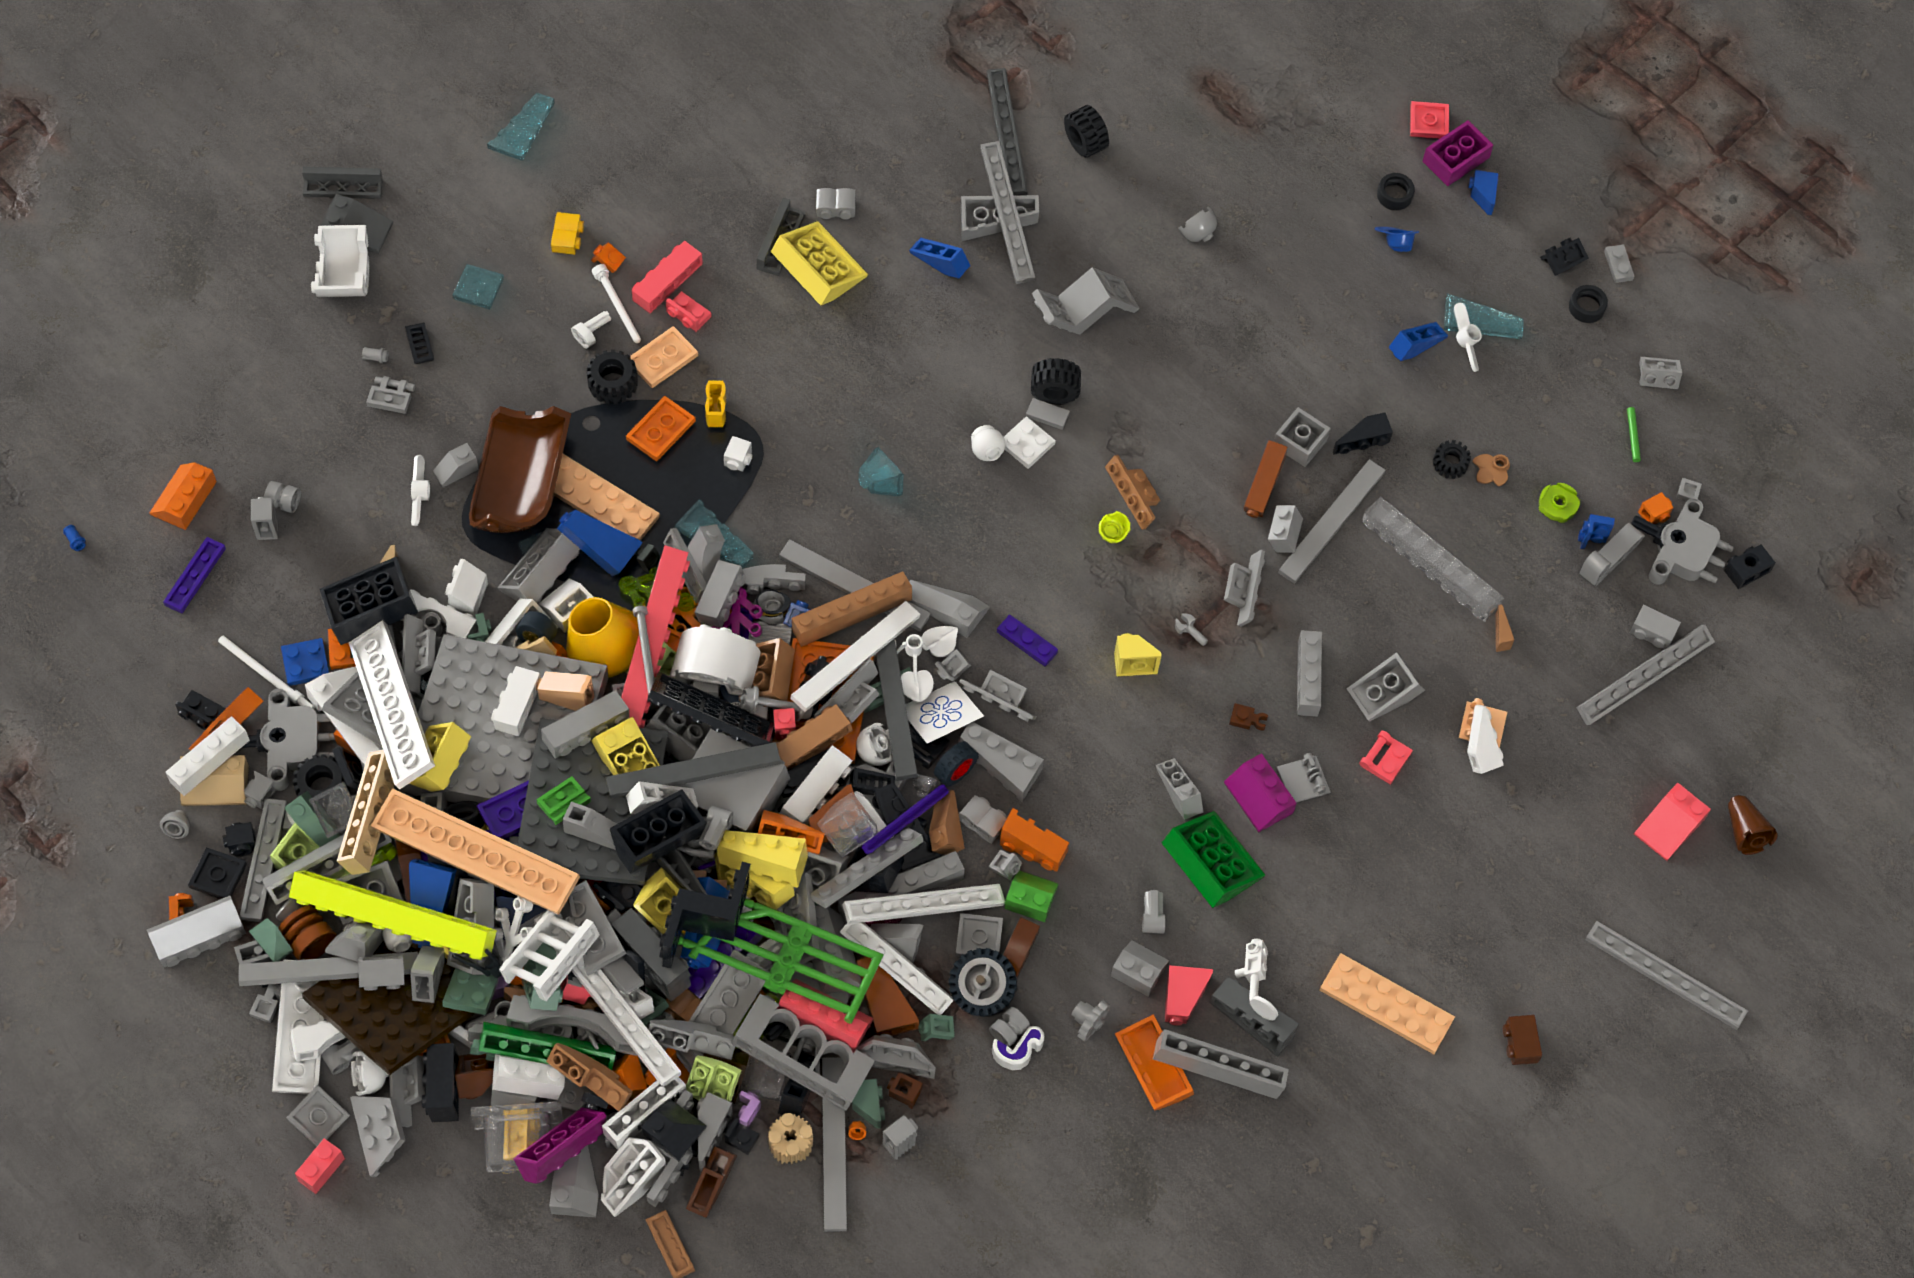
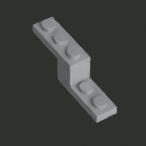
(671, 1171)

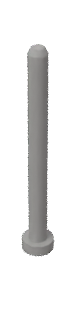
(640, 612)

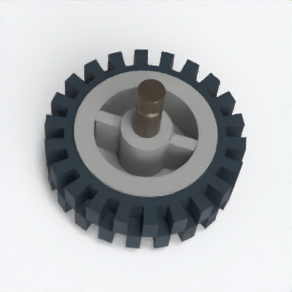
(983, 982)

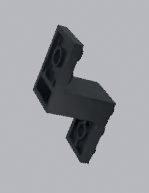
(704, 914)

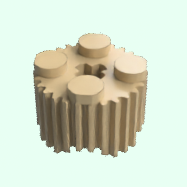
(787, 1127)

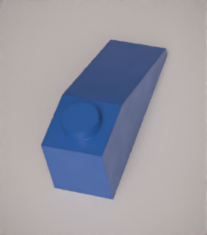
(942, 257)
(1416, 340)

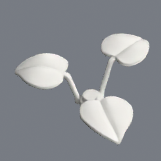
(941, 643)

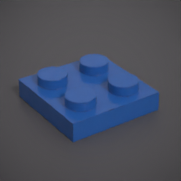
(304, 661)

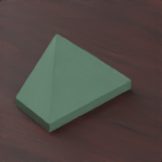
(271, 940)

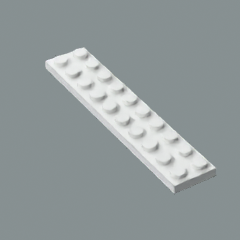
(391, 705)

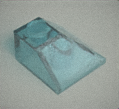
(881, 475)

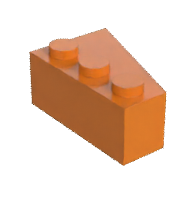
(1033, 843)

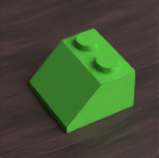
(1030, 896)

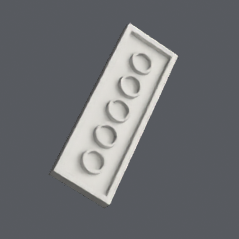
(293, 1011)

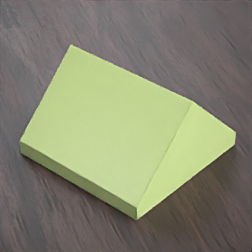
(292, 847)

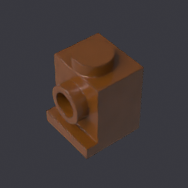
(905, 1082)

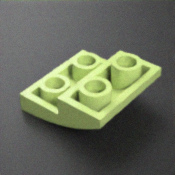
(712, 1077)

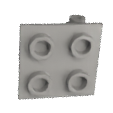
(1304, 778)

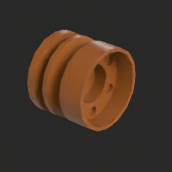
(307, 933)

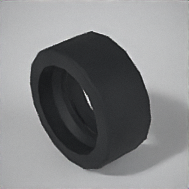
(1399, 180)
(1582, 314)
(467, 812)

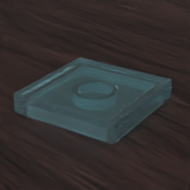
(478, 286)

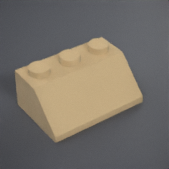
(222, 786)

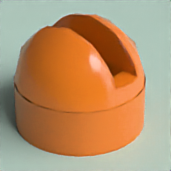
(857, 1135)

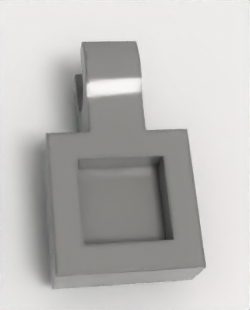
(265, 1006)

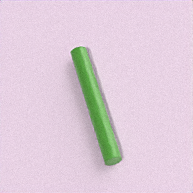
(1633, 434)

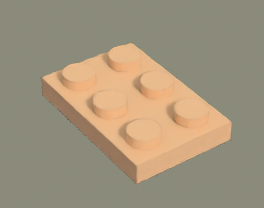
(663, 357)

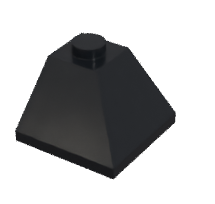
(673, 1129)

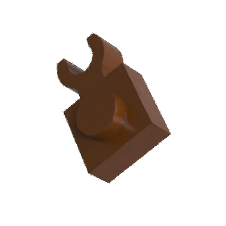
(1244, 717)

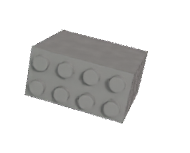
(742, 792)

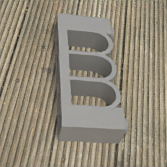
(855, 1064)

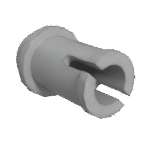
(375, 354)

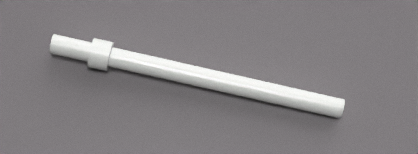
(294, 696)

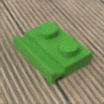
(558, 799)

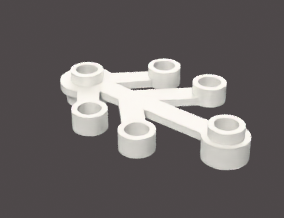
(511, 932)

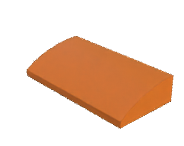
(1160, 1081)

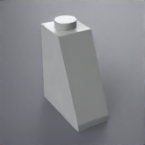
(902, 937)
(427, 973)

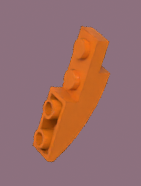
(239, 709)

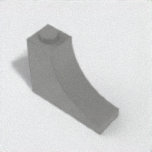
(706, 549)

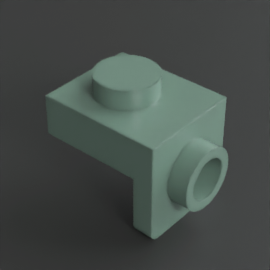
(483, 626)

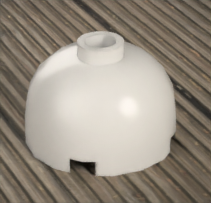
(874, 745)
(366, 1074)

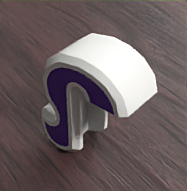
(1021, 1054)

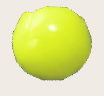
(1114, 527)

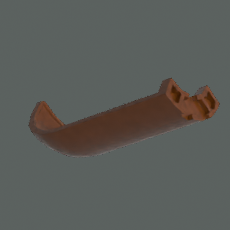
(518, 469)

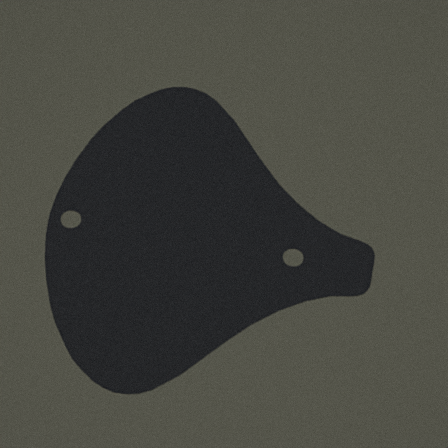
(670, 486)

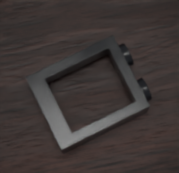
(879, 882)

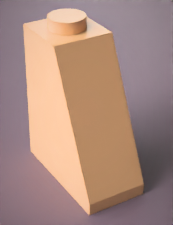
(566, 689)

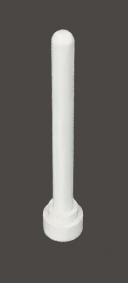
(601, 274)

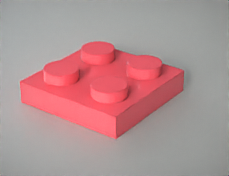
(1429, 119)

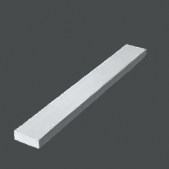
(855, 656)
(923, 903)

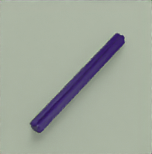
(905, 819)

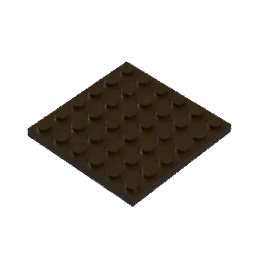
(385, 1020)

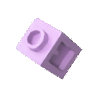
(748, 1112)

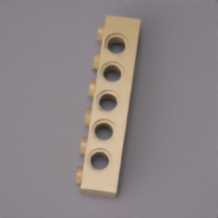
(360, 838)

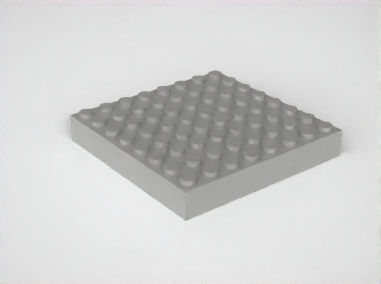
(467, 690)

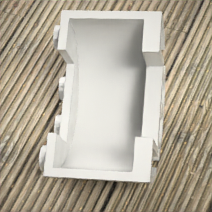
(343, 261)
(716, 658)

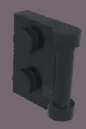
(934, 748)

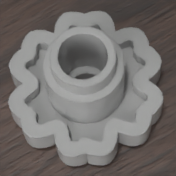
(1090, 1018)

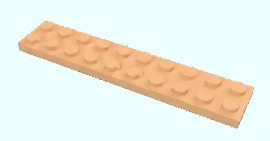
(475, 851)

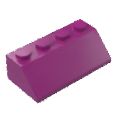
(560, 1144)

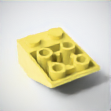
(624, 748)

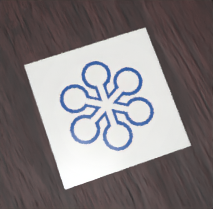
(942, 712)

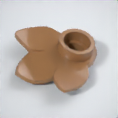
(1489, 469)

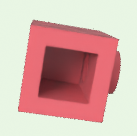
(784, 722)

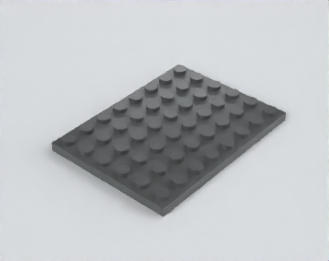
(549, 840)

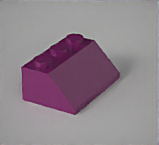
(1260, 793)

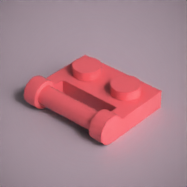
(1392, 760)

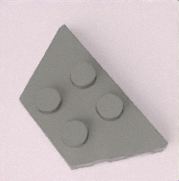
(378, 1129)

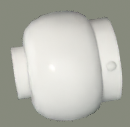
(987, 443)

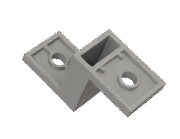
(1085, 301)

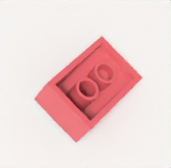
(1672, 821)

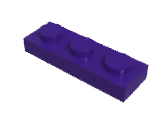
(1027, 640)

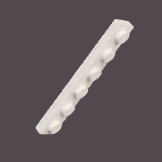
(900, 967)

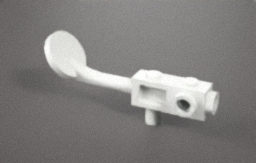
(1255, 971)

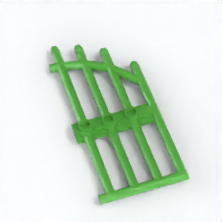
(790, 955)

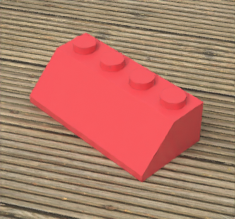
(826, 1018)

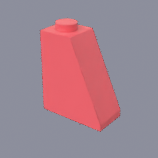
(1184, 991)

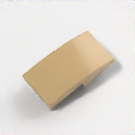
(541, 645)

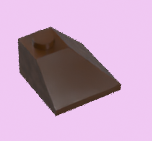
(473, 1075)

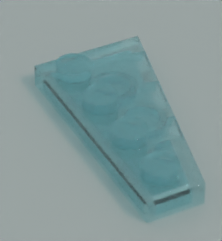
(1487, 319)

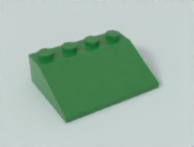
(1212, 858)

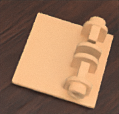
(1497, 721)

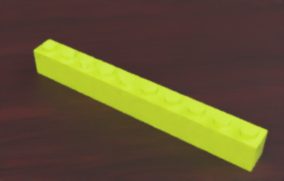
(392, 914)

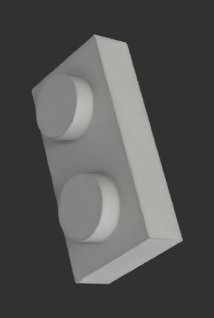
(1619, 263)

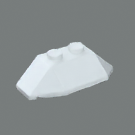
(630, 1174)

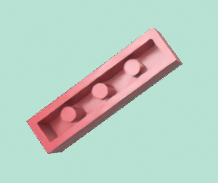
(666, 276)

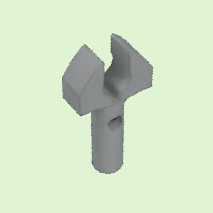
(1190, 620)

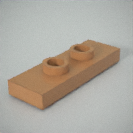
(670, 1245)

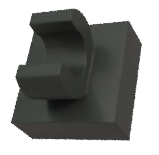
(647, 557)

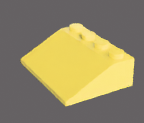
(818, 262)

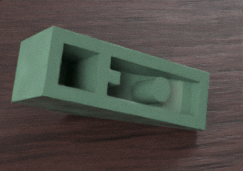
(306, 818)

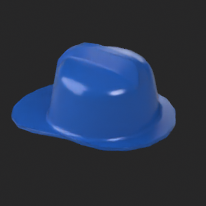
(1398, 239)

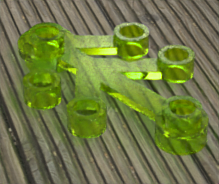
(630, 585)

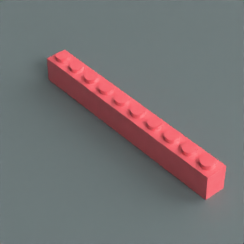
(660, 614)

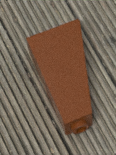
(1265, 479)
(887, 1004)

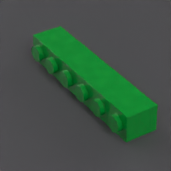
(536, 1045)

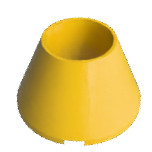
(608, 646)

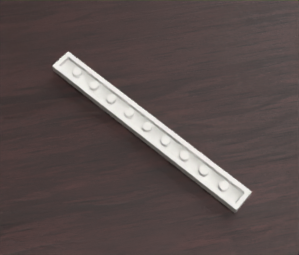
(622, 1017)

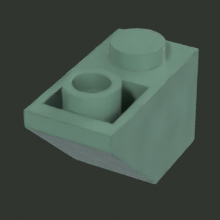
(867, 1103)

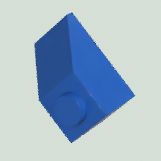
(1484, 189)

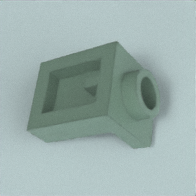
(936, 1027)

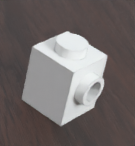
(738, 454)

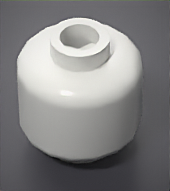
(395, 942)

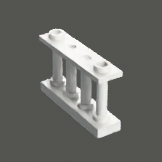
(557, 968)

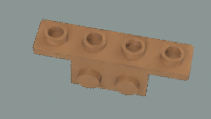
(1135, 490)

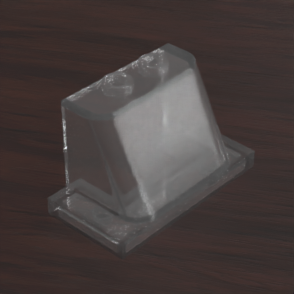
(513, 1129)

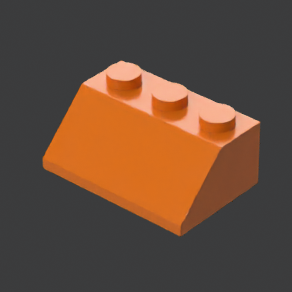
(184, 495)

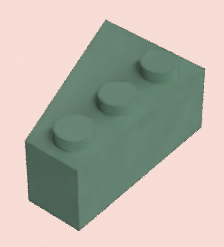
(538, 969)

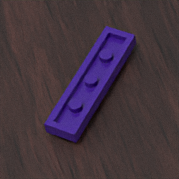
(194, 575)

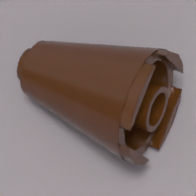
(1749, 826)

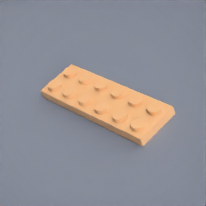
(602, 499)
(1387, 1003)

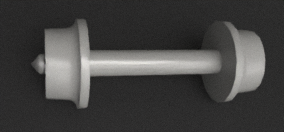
(750, 700)

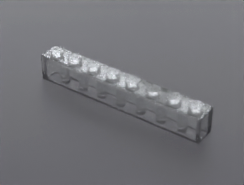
(1432, 559)

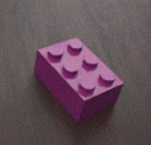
(1457, 153)

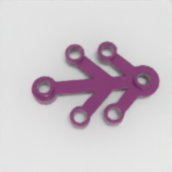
(737, 618)

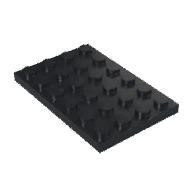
(710, 710)

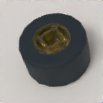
(534, 626)

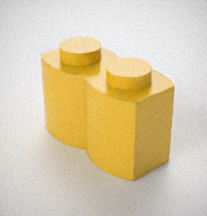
(566, 233)
(715, 403)

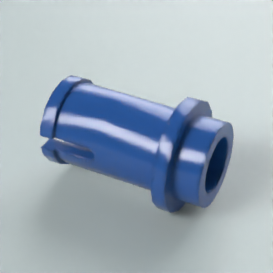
(76, 541)

